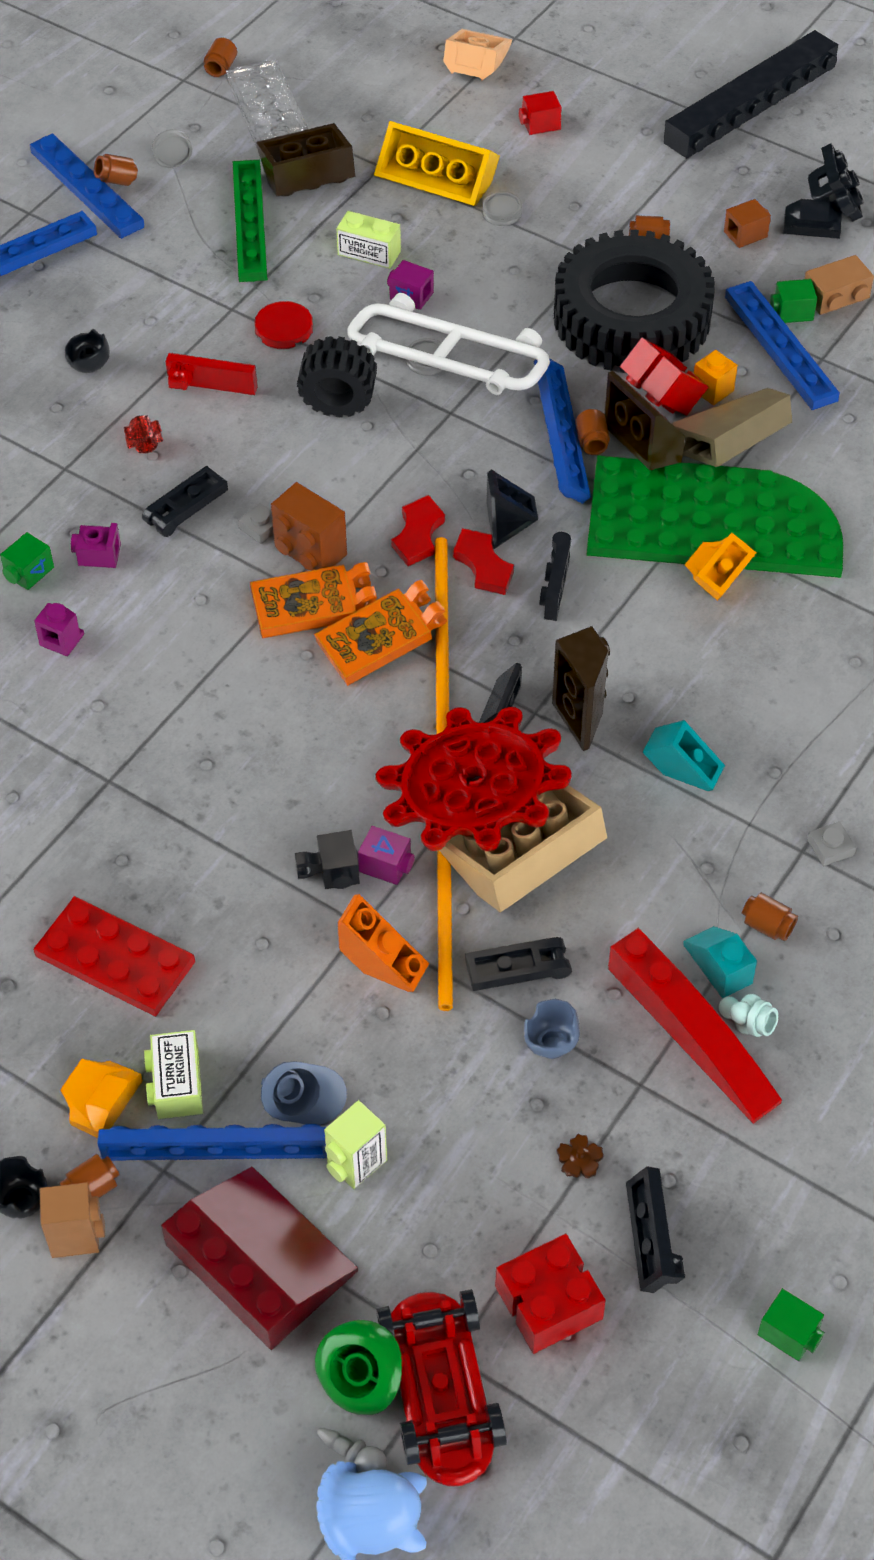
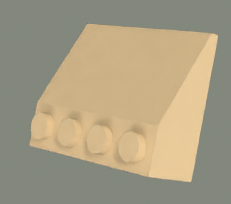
(527, 853)

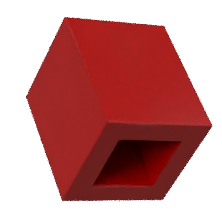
(541, 112)

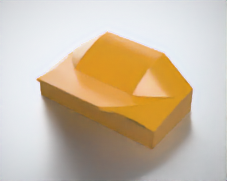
(719, 564)
(98, 1094)

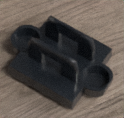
(840, 182)

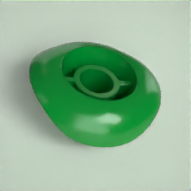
(359, 1366)

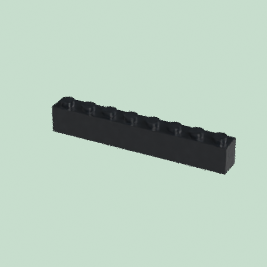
(750, 94)

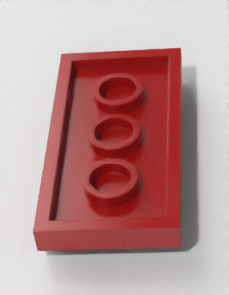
(114, 956)

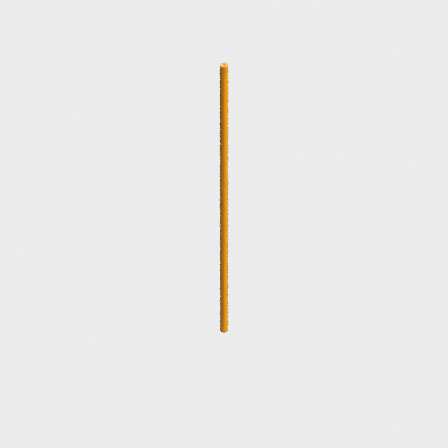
(444, 888)

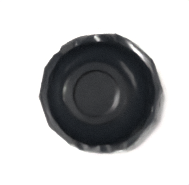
(87, 351)
(20, 1187)

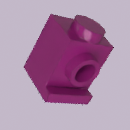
(97, 546)
(60, 620)

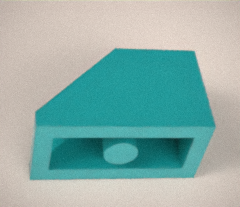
(683, 755)
(722, 959)

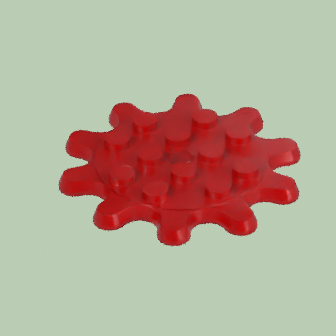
(440, 764)

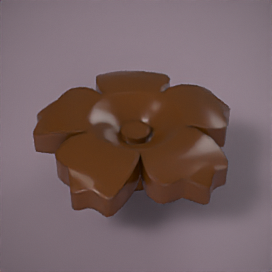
(580, 1157)

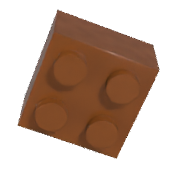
(309, 528)

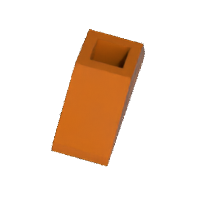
(378, 947)

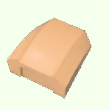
(475, 53)

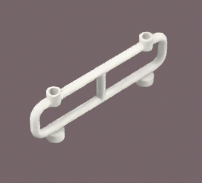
(402, 308)

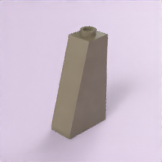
(734, 426)

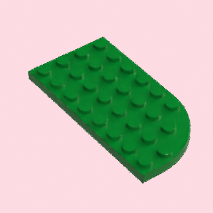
(680, 506)

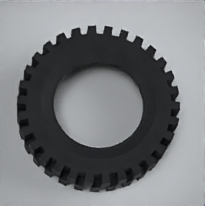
(612, 335)

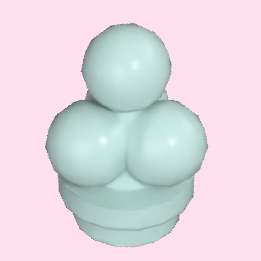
(750, 1014)

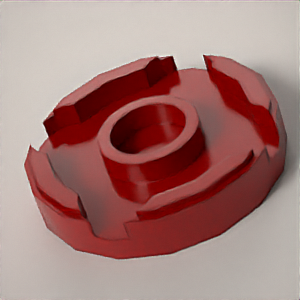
(283, 324)

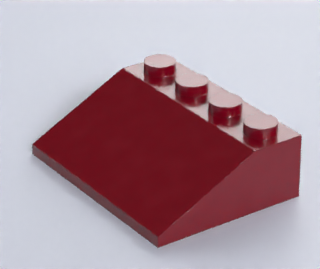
(257, 1254)

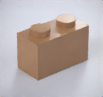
(840, 283)
(71, 1220)

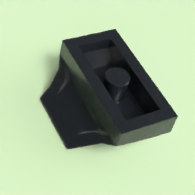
(813, 219)

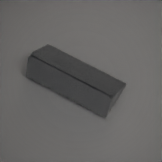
(503, 693)

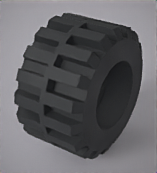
(337, 376)

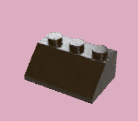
(306, 159)
(641, 425)
(580, 682)

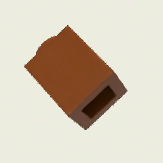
(747, 223)

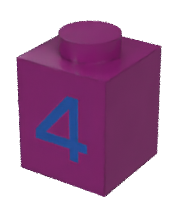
(413, 281)
(385, 855)

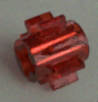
(143, 434)

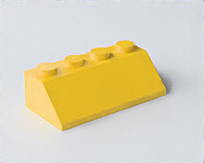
(436, 164)

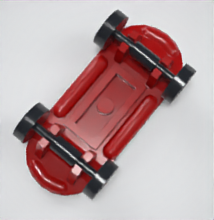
(441, 1389)

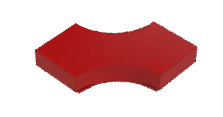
(421, 521)
(490, 570)

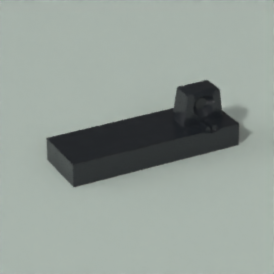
(650, 1232)

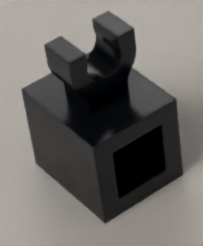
(334, 859)

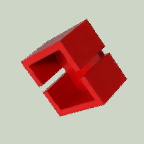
(663, 378)
(553, 1292)

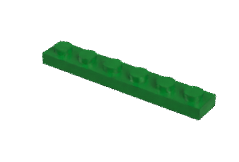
(249, 221)

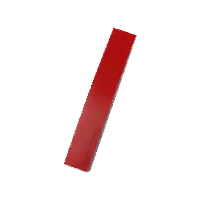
(692, 1023)

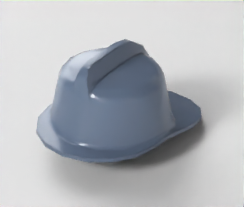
(303, 1093)

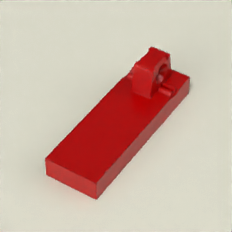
(210, 374)

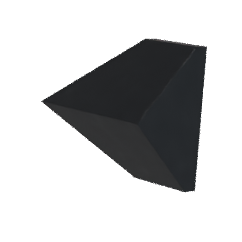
(508, 508)

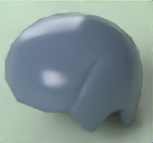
(552, 1029)

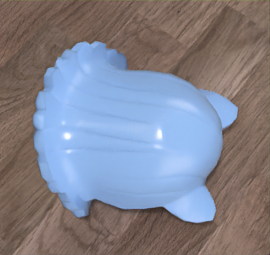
(369, 1510)

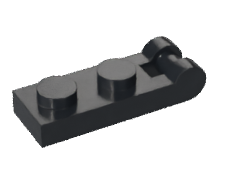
(184, 500)
(556, 575)
(517, 963)

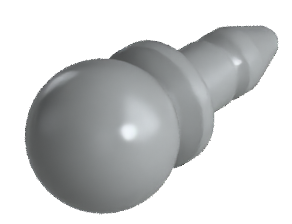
(364, 1457)

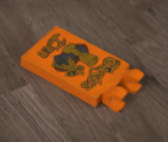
(310, 598)
(380, 632)

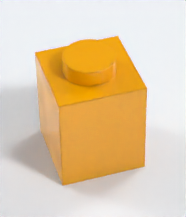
(718, 374)

